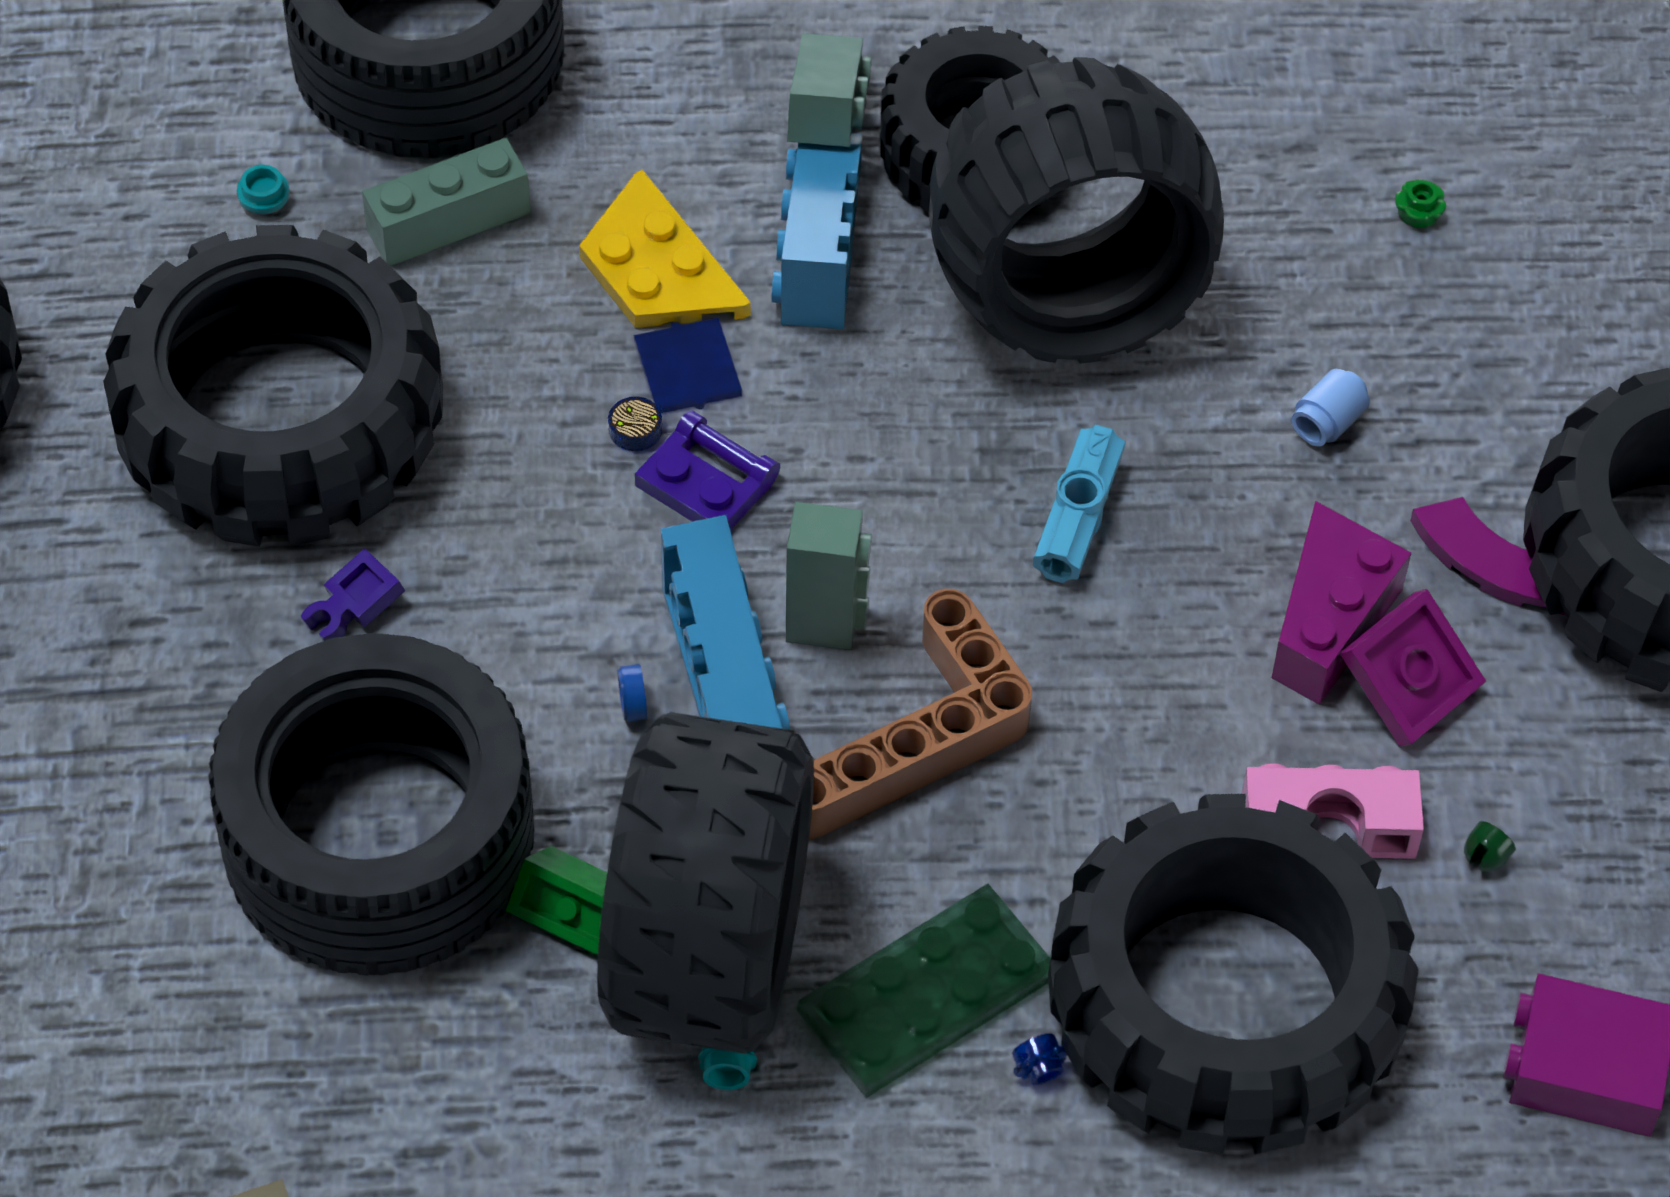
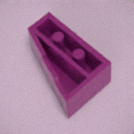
(1339, 593)

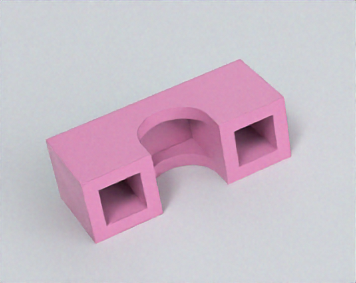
(1376, 803)

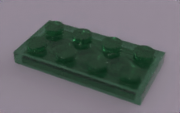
(926, 990)

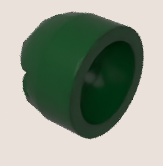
(1489, 845)

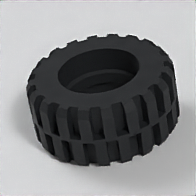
(938, 83)

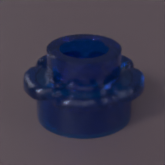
(1039, 1059)

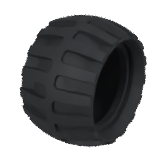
(1107, 284)

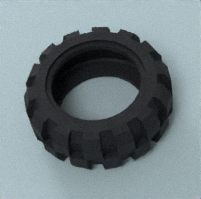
(256, 294)

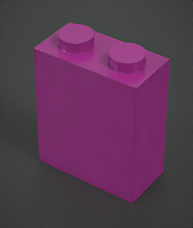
(1590, 1054)

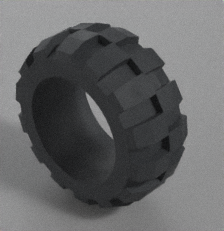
(1580, 546)
(1252, 865)

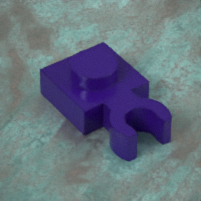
(357, 593)

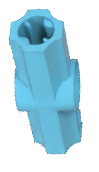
(1073, 525)

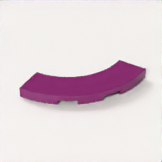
(1475, 550)

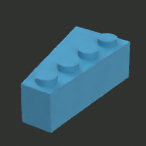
(818, 234)
(716, 625)

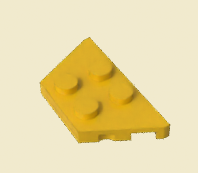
(656, 262)

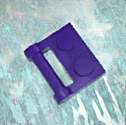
(697, 487)

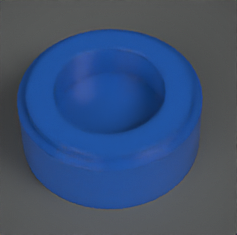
(632, 693)

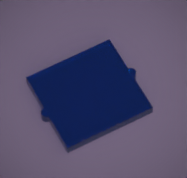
(687, 365)

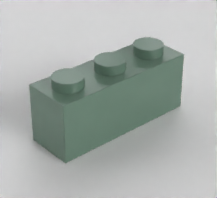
(828, 90)
(446, 202)
(826, 576)

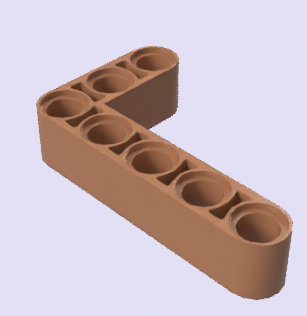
(926, 730)

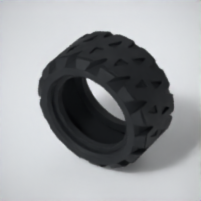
(705, 882)

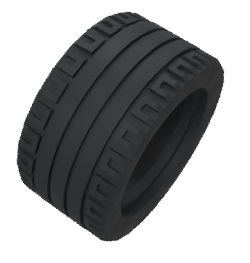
(425, 93)
(353, 700)

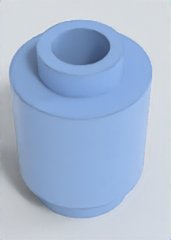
(1330, 407)

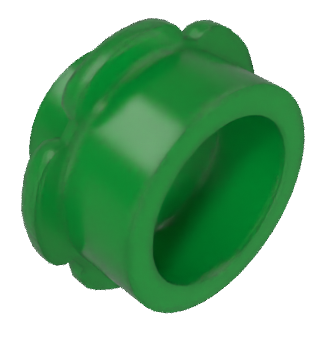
(1420, 203)

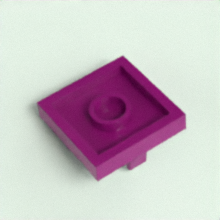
(1413, 667)

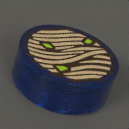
(635, 423)

